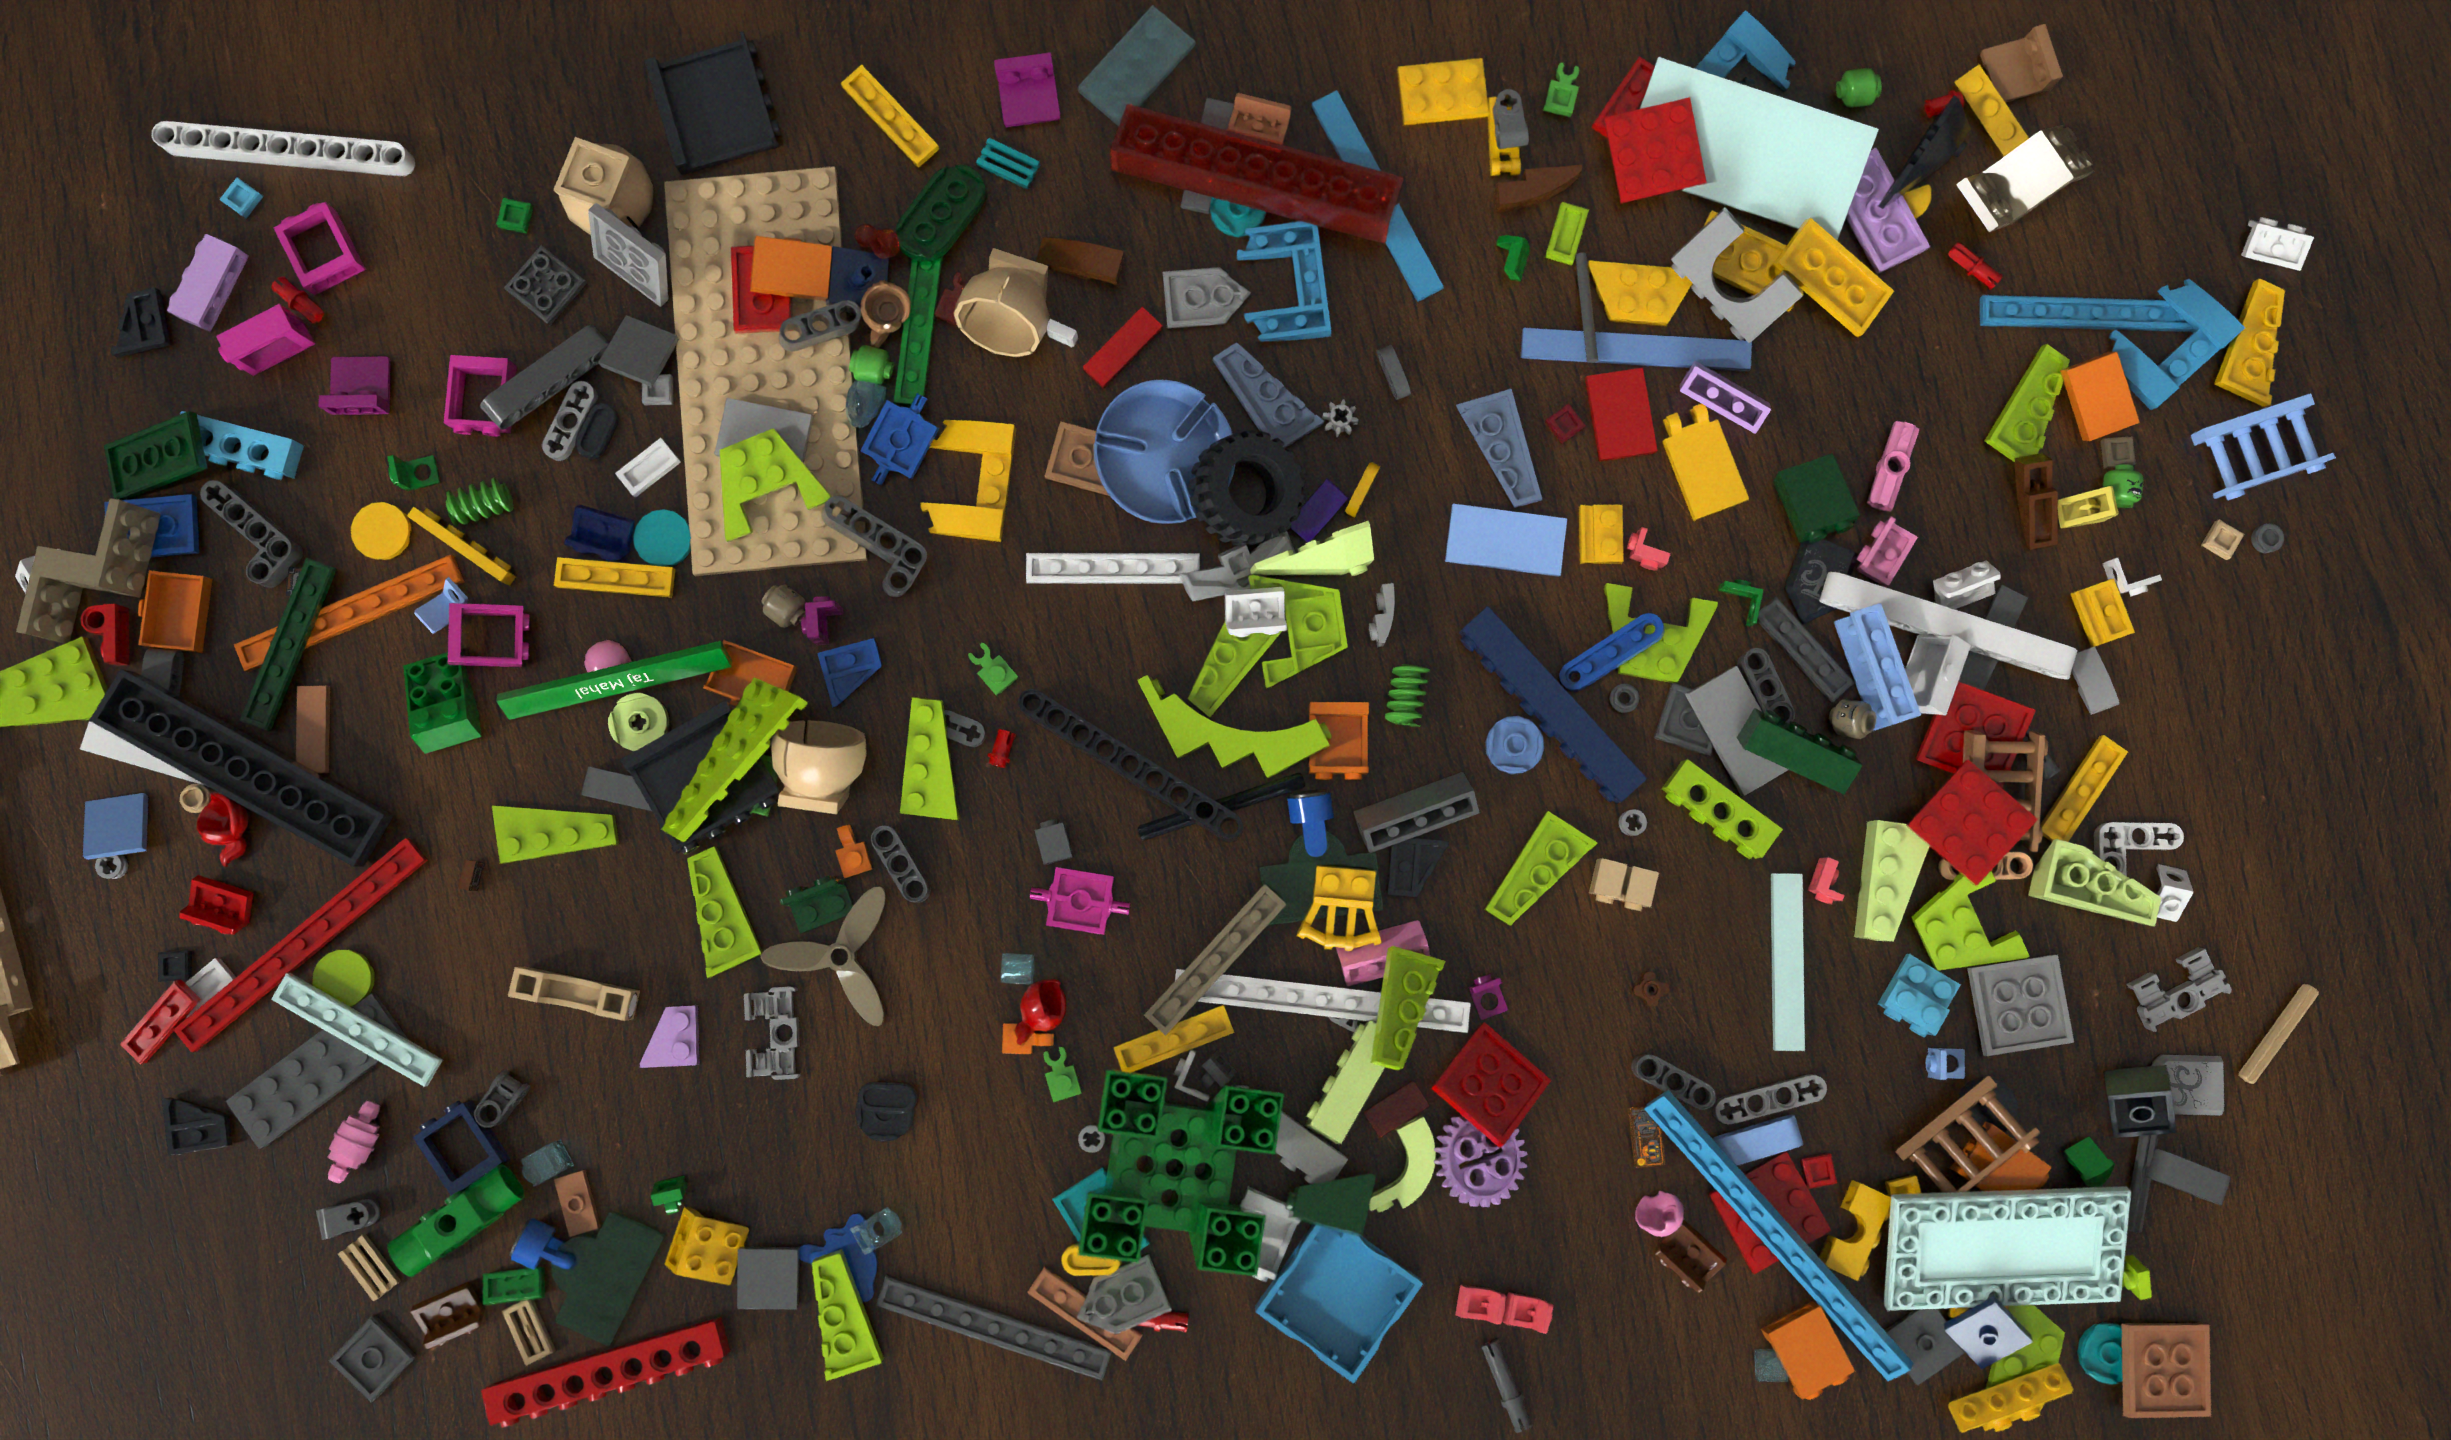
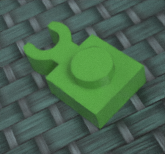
(1562, 94)
(995, 672)
(1062, 1080)

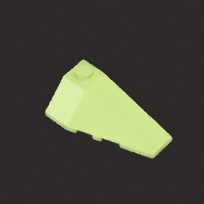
(1342, 553)
(2081, 880)

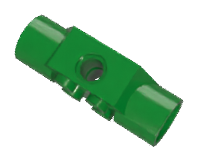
(457, 1222)

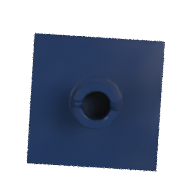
(853, 274)

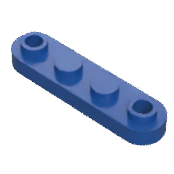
(1612, 652)

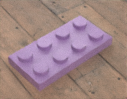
(1887, 233)

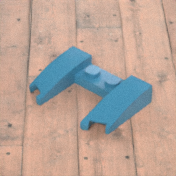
(1756, 44)
(1301, 243)
(2213, 331)

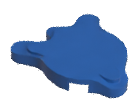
(861, 1266)

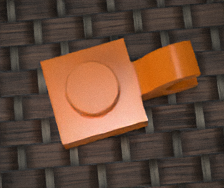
(853, 857)
(1010, 1045)

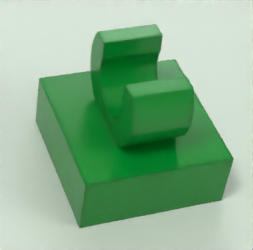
(669, 1193)

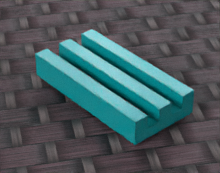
(987, 153)

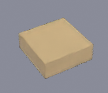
(2222, 539)

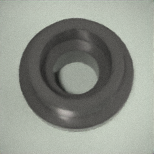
(1628, 690)

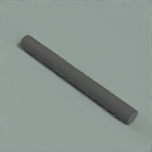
(1586, 307)

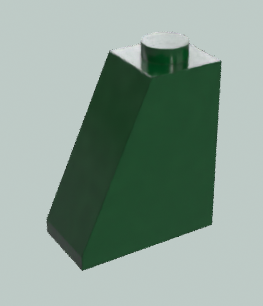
(1333, 1204)

